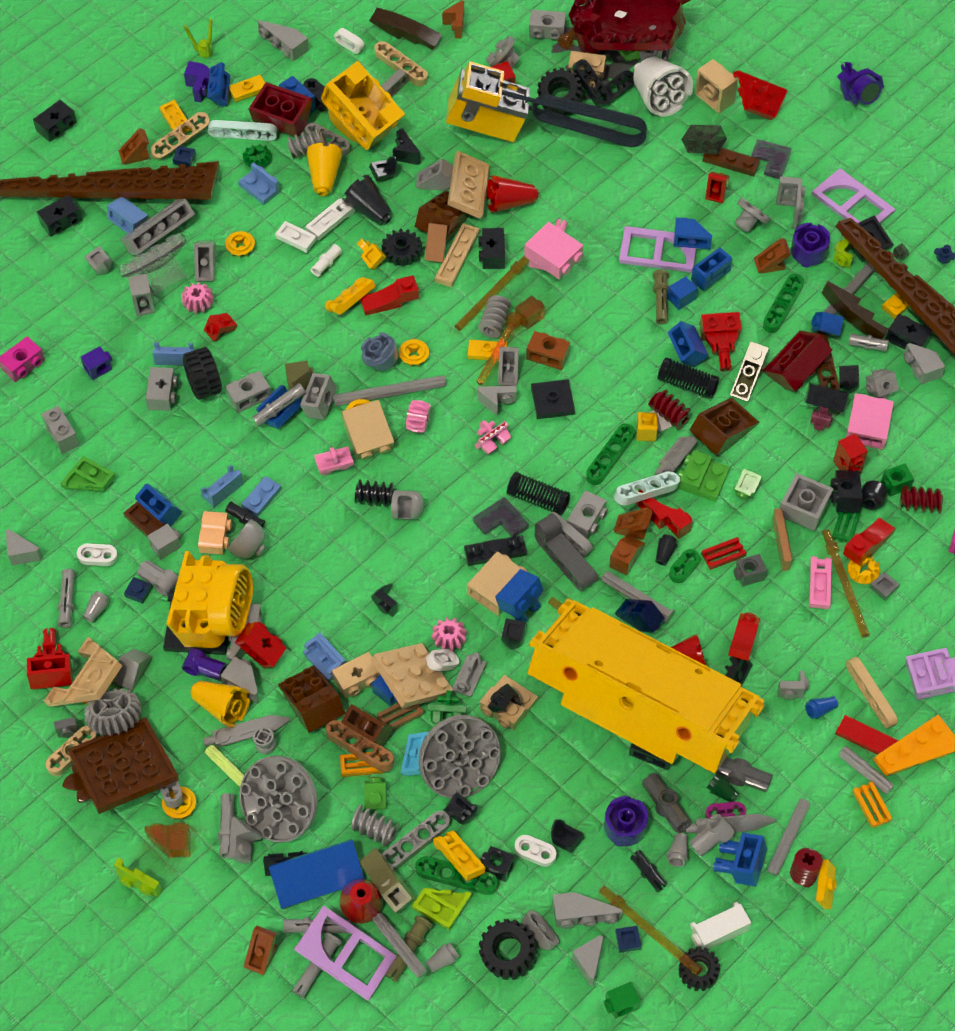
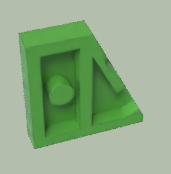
(88, 476)

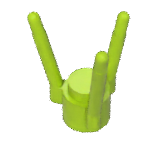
(204, 46)

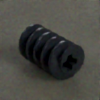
(374, 493)

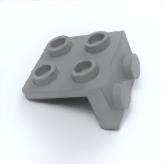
(789, 194)

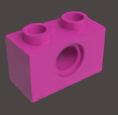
(21, 359)

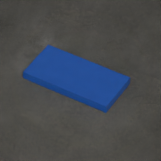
(315, 873)

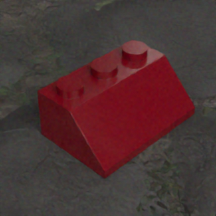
(282, 108)
(798, 360)

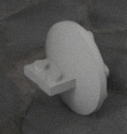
(459, 756)
(278, 798)

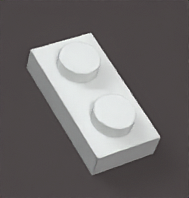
(296, 237)

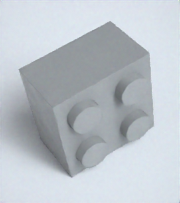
(806, 501)

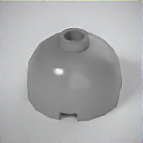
(248, 541)

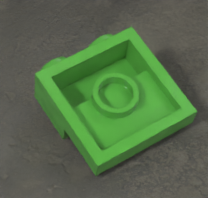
(703, 476)

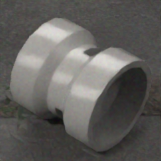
(266, 745)

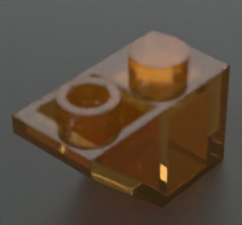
(170, 839)

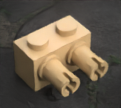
(597, 62)

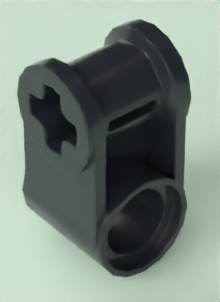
(316, 89)

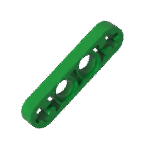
(786, 304)
(611, 454)
(455, 878)

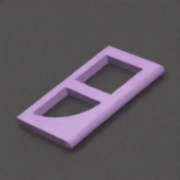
(843, 180)
(660, 237)
(311, 948)

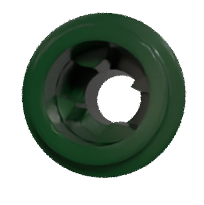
(722, 788)

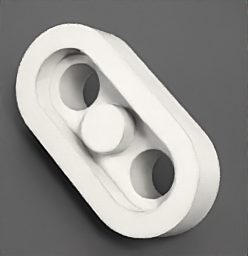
(98, 553)
(442, 660)
(536, 850)

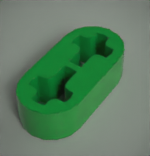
(680, 564)

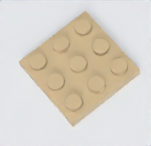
(409, 676)

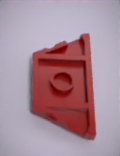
(759, 95)

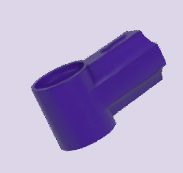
(199, 663)

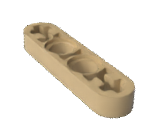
(401, 63)
(178, 134)
(871, 692)

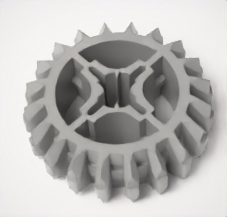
(113, 712)

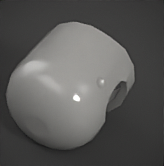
(406, 504)

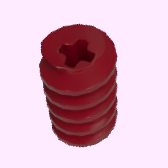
(670, 409)
(921, 498)
(806, 867)

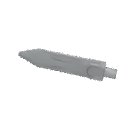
(244, 730)
(739, 823)

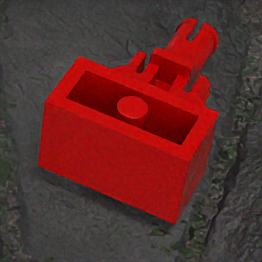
(721, 331)
(51, 666)

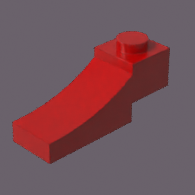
(391, 297)
(662, 515)
(868, 541)
(744, 636)

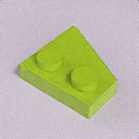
(136, 878)
(441, 906)

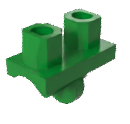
(437, 710)

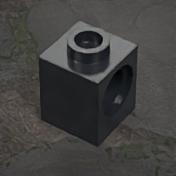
(501, 871)

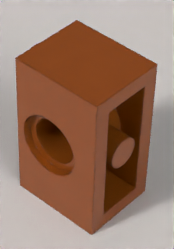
(538, 350)

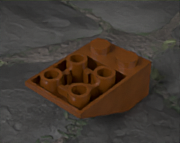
(440, 213)
(312, 698)

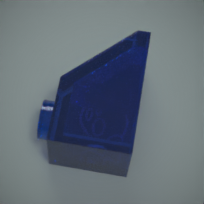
(640, 614)

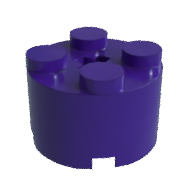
(810, 244)
(635, 824)

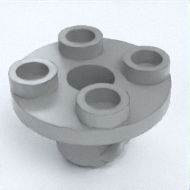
(504, 53)
(749, 216)

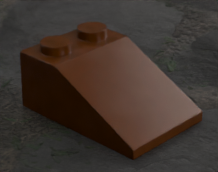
(723, 425)

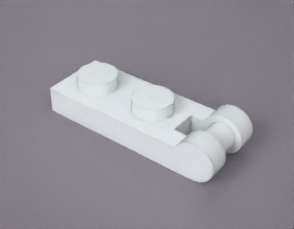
(329, 219)

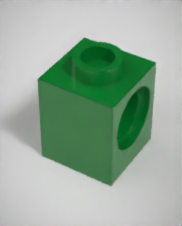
(900, 473)
(622, 1000)

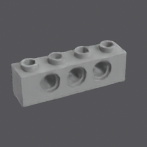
(157, 226)

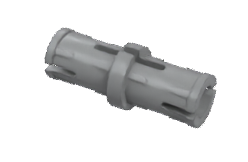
(868, 342)

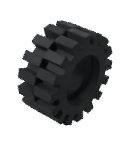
(703, 981)

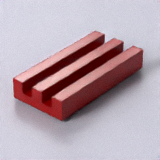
(706, 553)

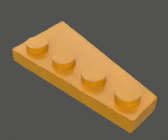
(919, 747)

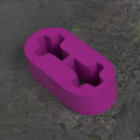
(725, 809)

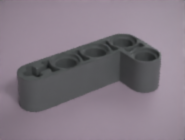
(550, 538)

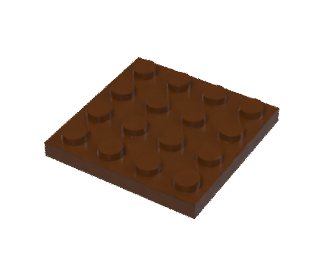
(122, 766)

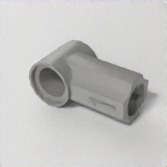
(161, 579)
(716, 831)

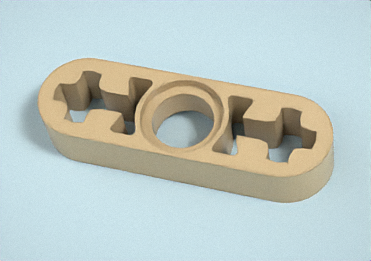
(72, 741)

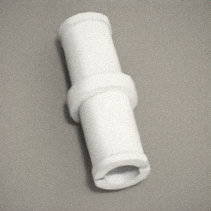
(326, 260)

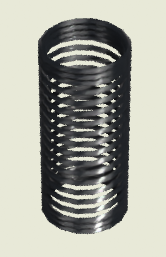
(693, 377)
(514, 484)

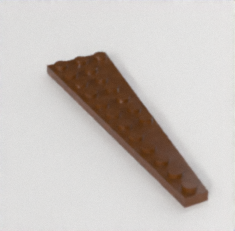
(132, 183)
(918, 294)

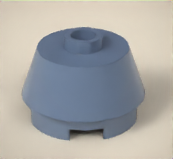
(379, 352)

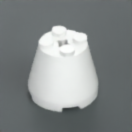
(662, 85)

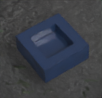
(184, 156)
(138, 590)
(628, 939)

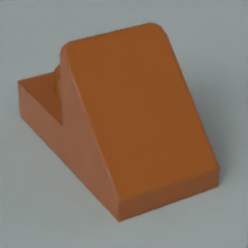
(455, 17)
(135, 148)
(772, 257)
(634, 523)
(260, 950)

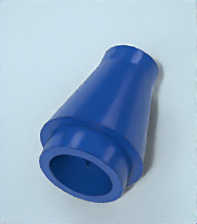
(820, 706)

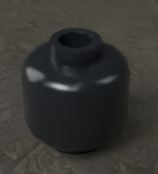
(874, 495)

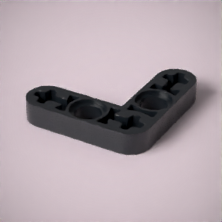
(603, 89)

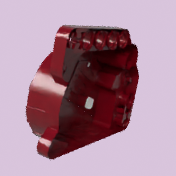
(627, 24)

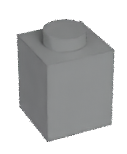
(164, 541)

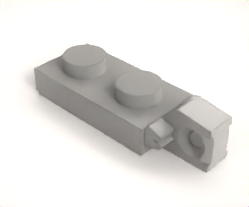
(676, 454)

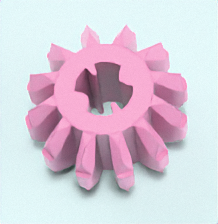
(197, 297)
(418, 416)
(449, 634)

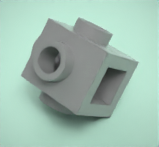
(881, 383)

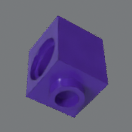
(96, 362)

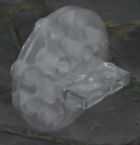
(158, 264)

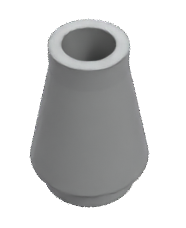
(96, 605)
(678, 854)
(443, 957)

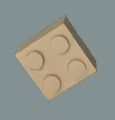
(716, 86)

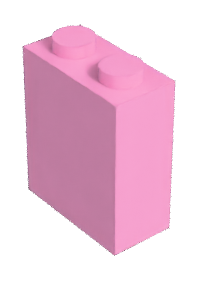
(553, 250)
(870, 420)

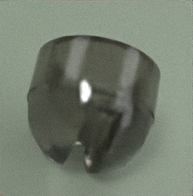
(900, 252)

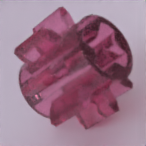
(821, 418)

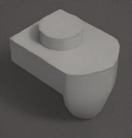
(99, 261)

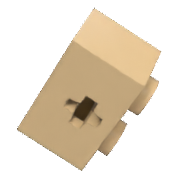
(346, 675)

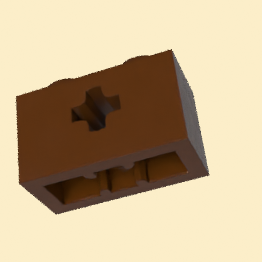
(367, 724)

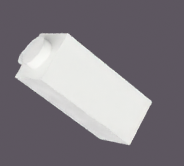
(720, 927)

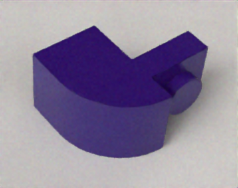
(197, 76)

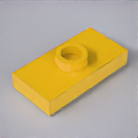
(246, 88)
(174, 115)
(481, 349)
(826, 884)

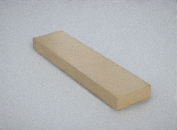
(457, 255)

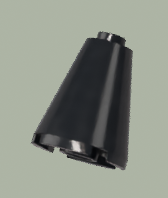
(367, 200)

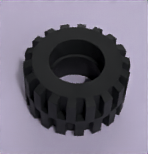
(560, 79)
(202, 373)
(495, 936)

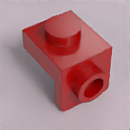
(219, 324)

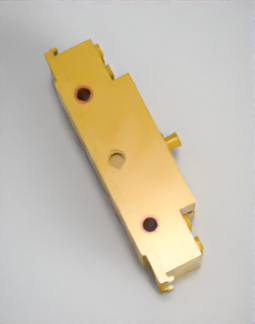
(641, 687)

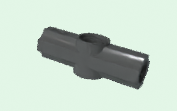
(742, 773)
(666, 802)

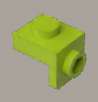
(841, 254)

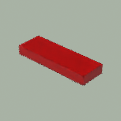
(864, 735)

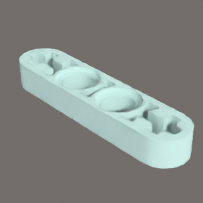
(217, 129)
(665, 481)

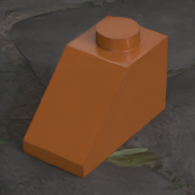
(626, 554)

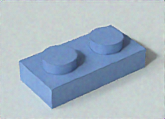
(261, 496)

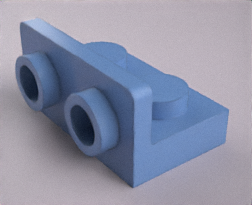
(260, 184)

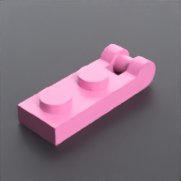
(820, 583)

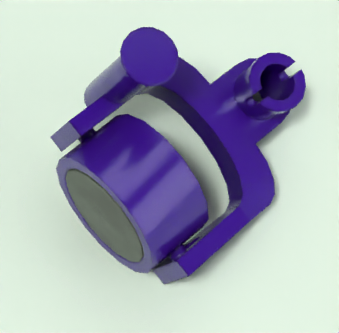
(865, 84)

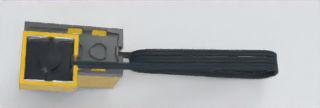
(499, 108)

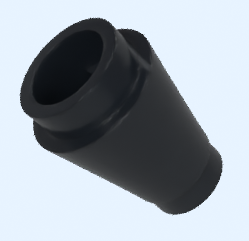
(665, 549)

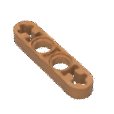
(357, 748)

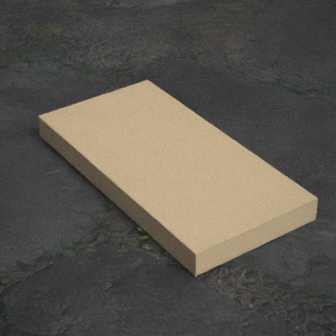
(468, 184)

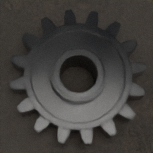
(401, 247)

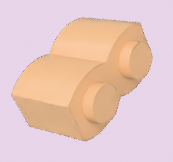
(214, 532)

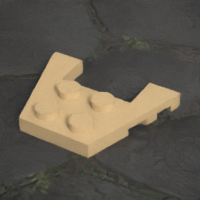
(92, 679)

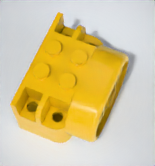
(360, 106)
(210, 601)

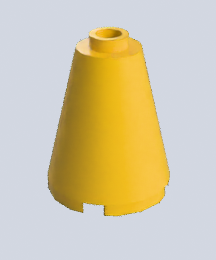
(323, 166)
(222, 701)

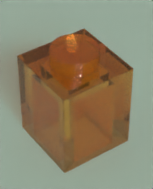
(531, 311)

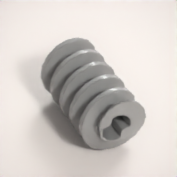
(301, 144)
(494, 316)
(374, 827)

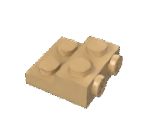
(513, 713)

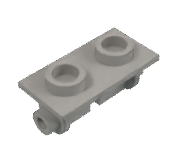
(469, 674)

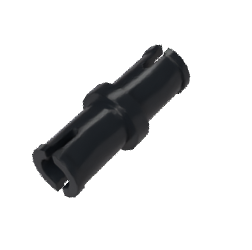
(243, 515)
(648, 871)

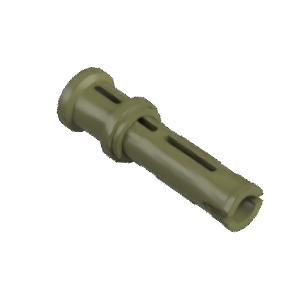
(661, 290)
(413, 939)

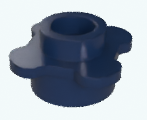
(944, 258)

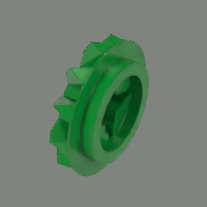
(264, 159)

